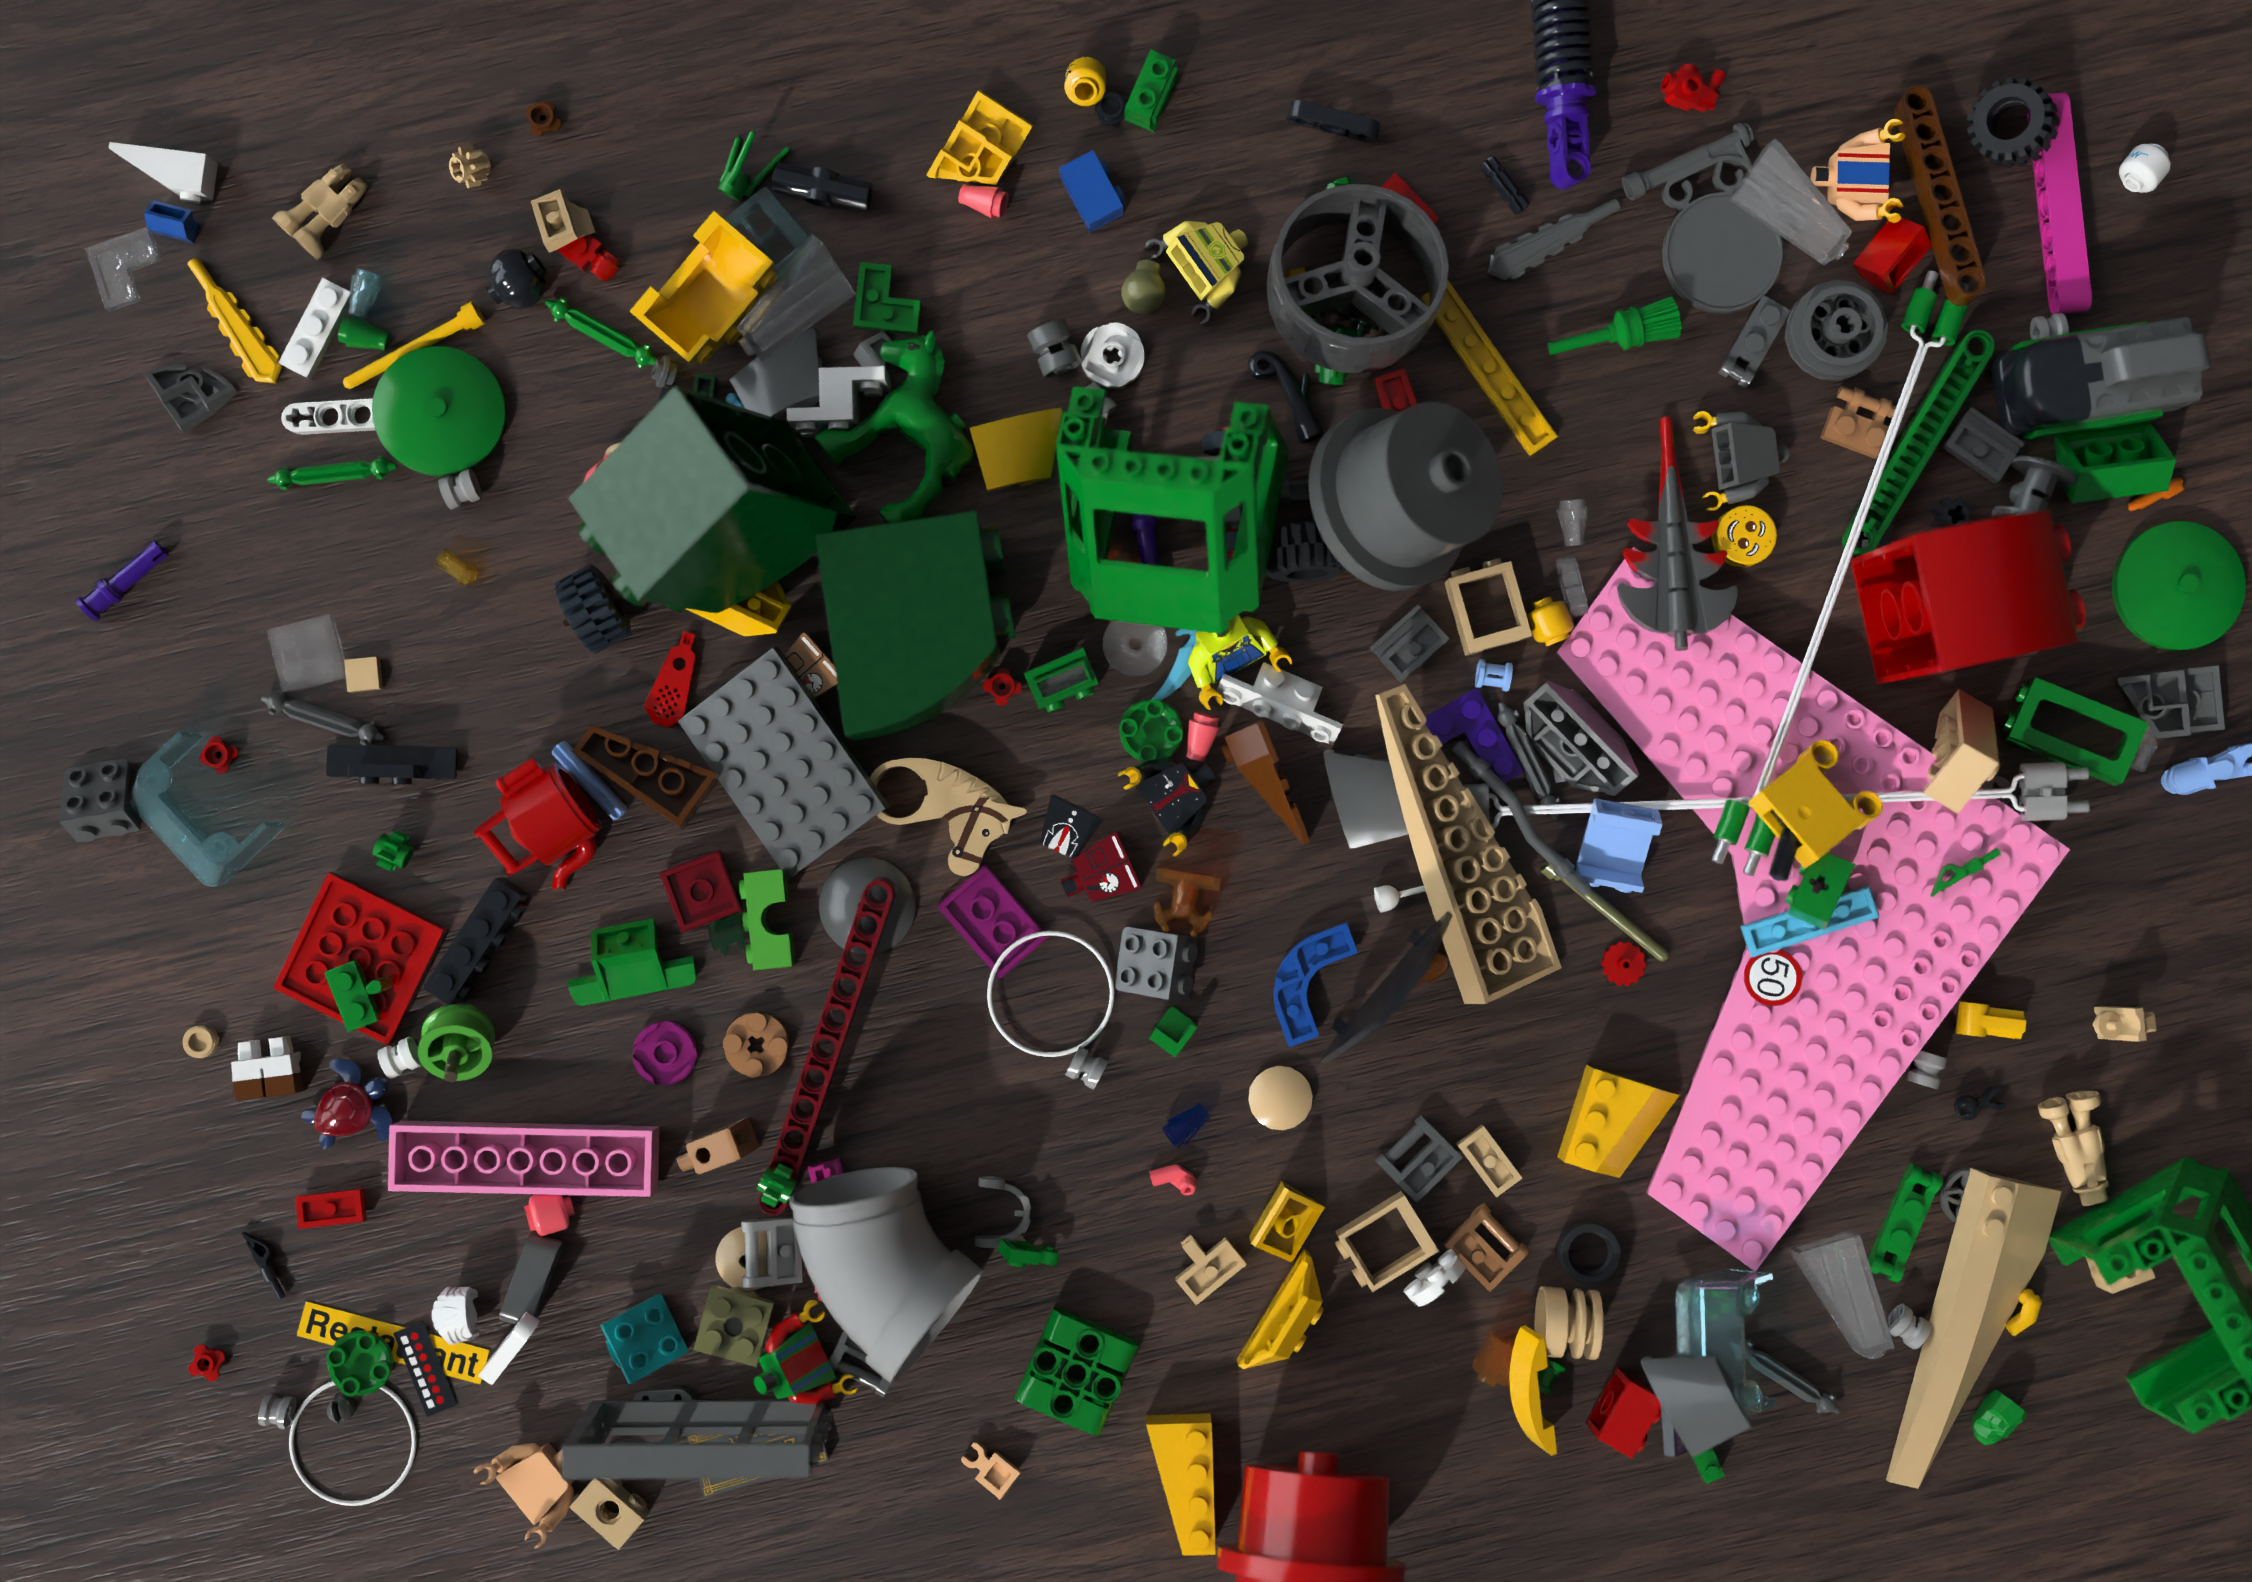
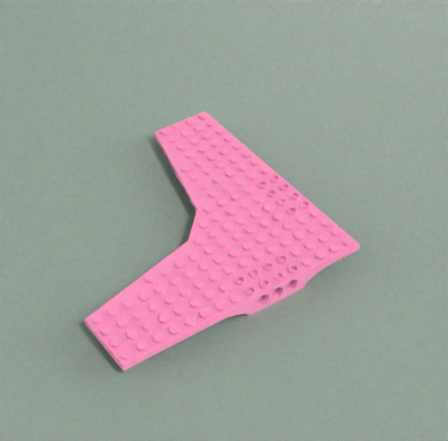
(1801, 1079)

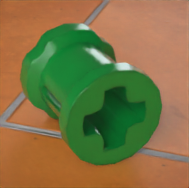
(1548, 1375)

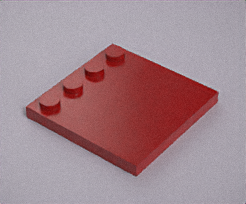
(362, 925)

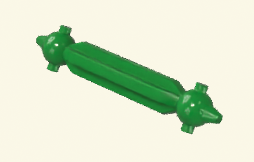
(601, 332)
(332, 472)

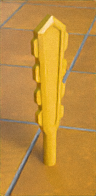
(246, 341)

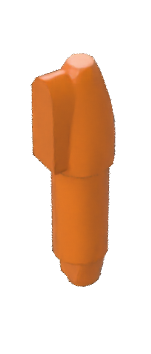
(2175, 487)

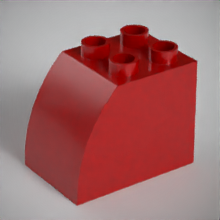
(1967, 595)

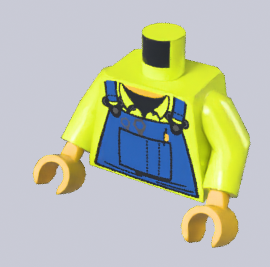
(1231, 651)

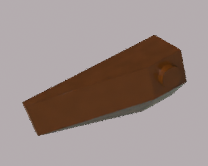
(1257, 762)

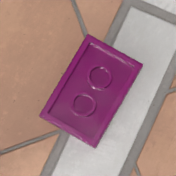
(991, 920)

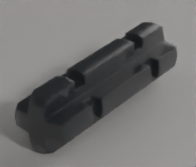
(1504, 185)

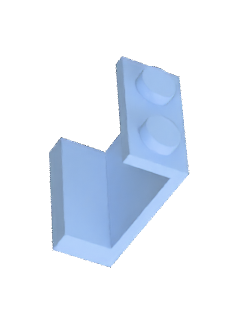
(1617, 844)

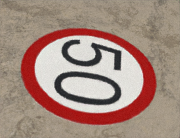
(1773, 978)

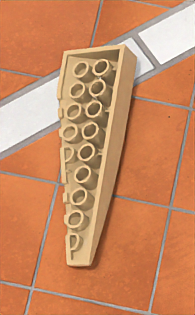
(1496, 928)
(1989, 1262)

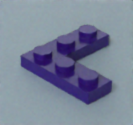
(1473, 719)

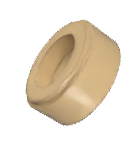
(200, 1041)

